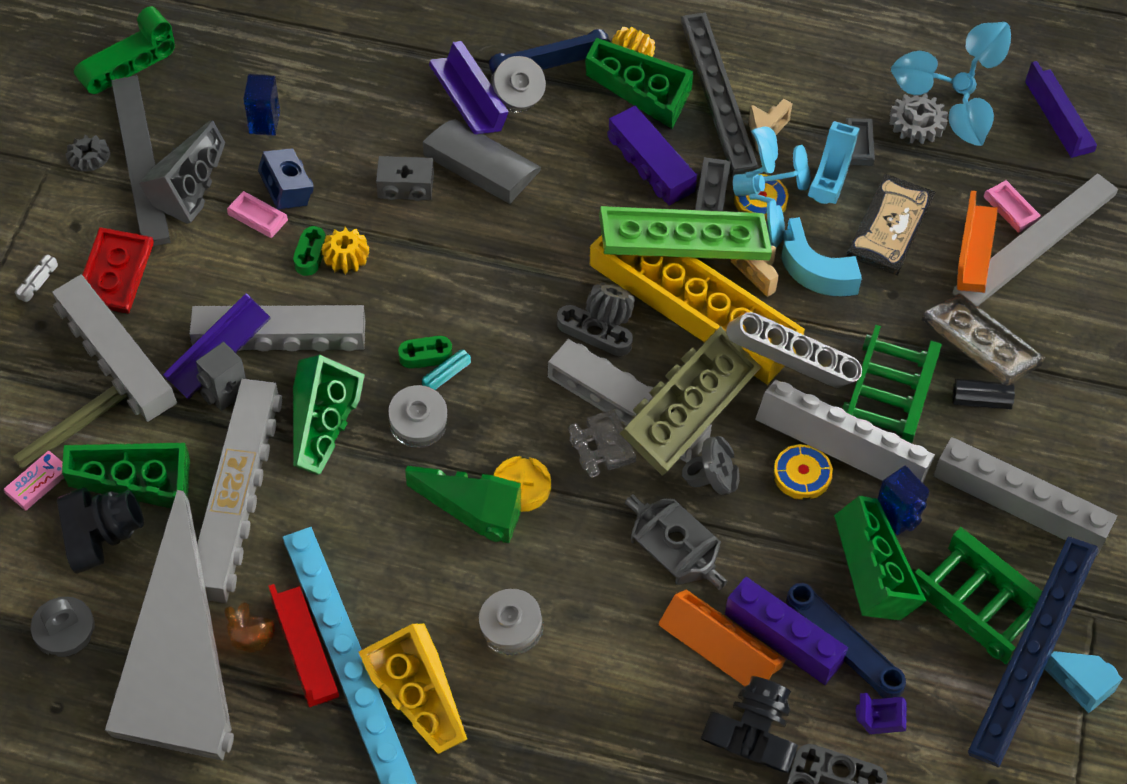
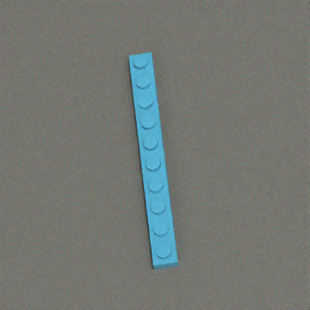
(343, 651)

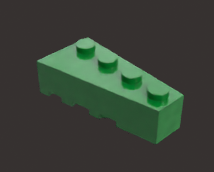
(640, 79)
(146, 469)
(876, 561)

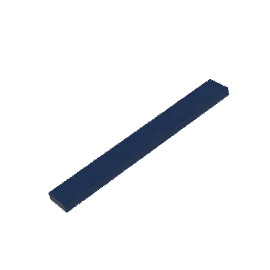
(1033, 652)

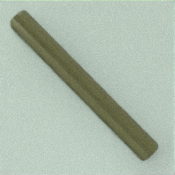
(68, 427)

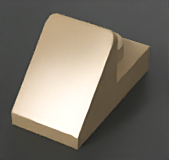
(775, 119)
(760, 272)

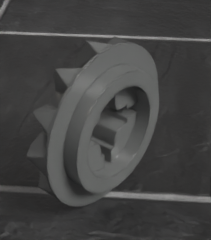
(92, 160)

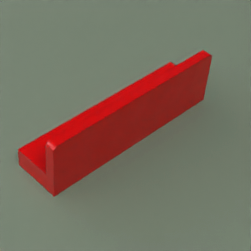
(304, 645)

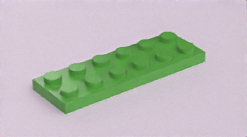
(684, 233)

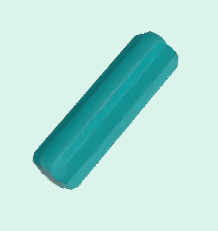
(447, 370)

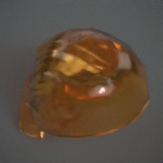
(247, 631)

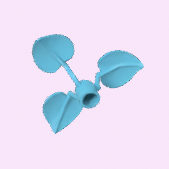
(972, 119)
(752, 183)

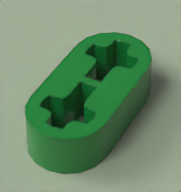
(304, 249)
(424, 352)

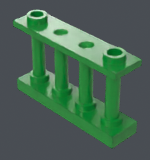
(919, 382)
(988, 568)

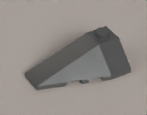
(181, 177)

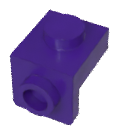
(882, 715)

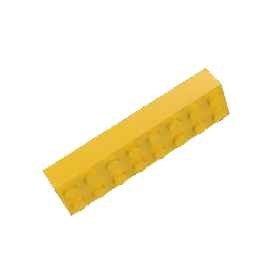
(689, 295)

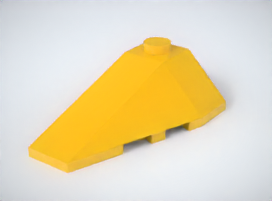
(414, 680)

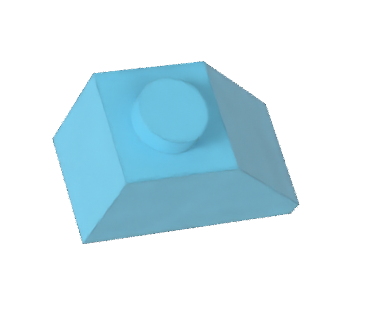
(1084, 677)

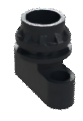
(94, 520)
(762, 706)

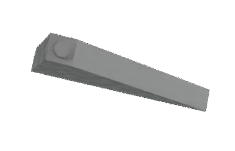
(172, 673)

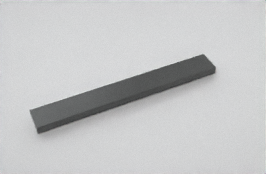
(719, 94)
(138, 155)

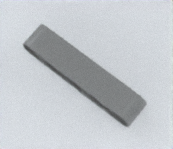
(782, 351)

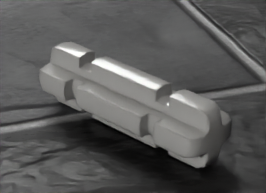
(36, 278)

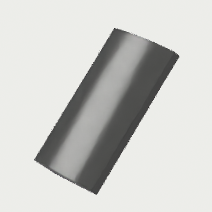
(480, 160)

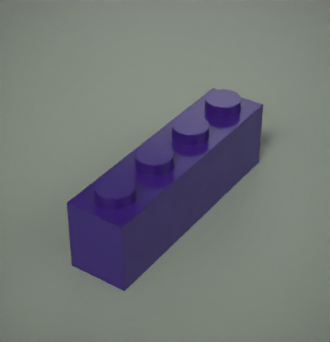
(651, 155)
(785, 630)

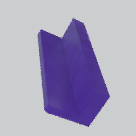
(470, 90)
(1059, 111)
(233, 328)

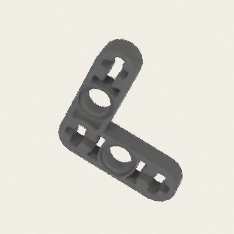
(822, 767)

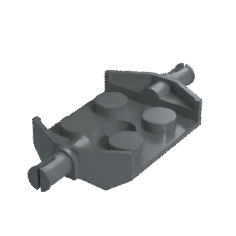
(687, 559)

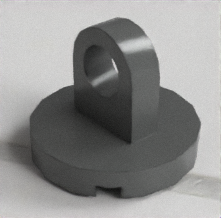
(715, 467)
(62, 626)

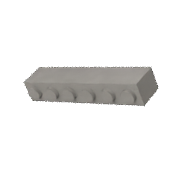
(295, 327)
(114, 348)
(605, 386)
(840, 433)
(1023, 494)

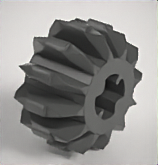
(610, 303)

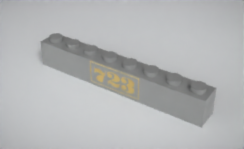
(235, 486)

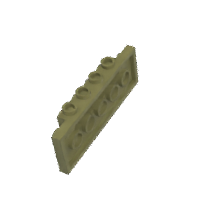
(689, 400)

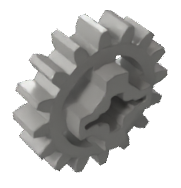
(918, 118)

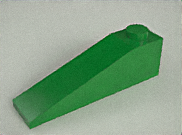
(321, 404)
(484, 504)

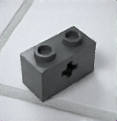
(405, 178)
(220, 376)

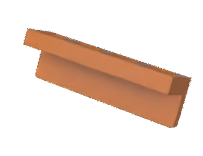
(976, 246)
(719, 639)

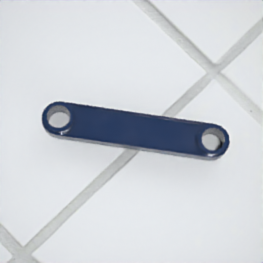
(555, 53)
(860, 653)

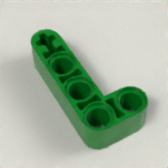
(129, 55)

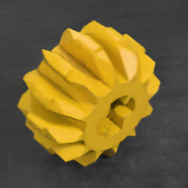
(634, 40)
(345, 250)

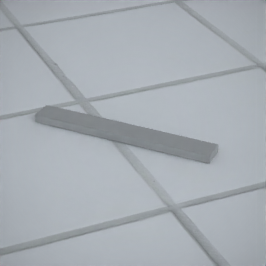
(1043, 235)

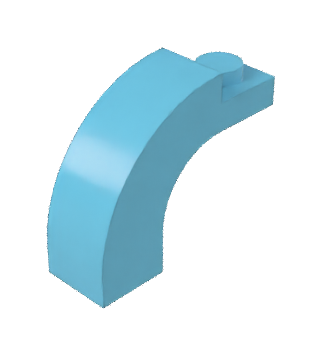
(834, 163)
(816, 271)

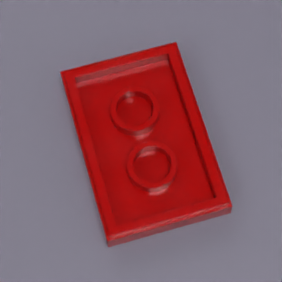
(117, 266)

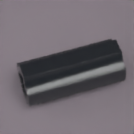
(983, 394)

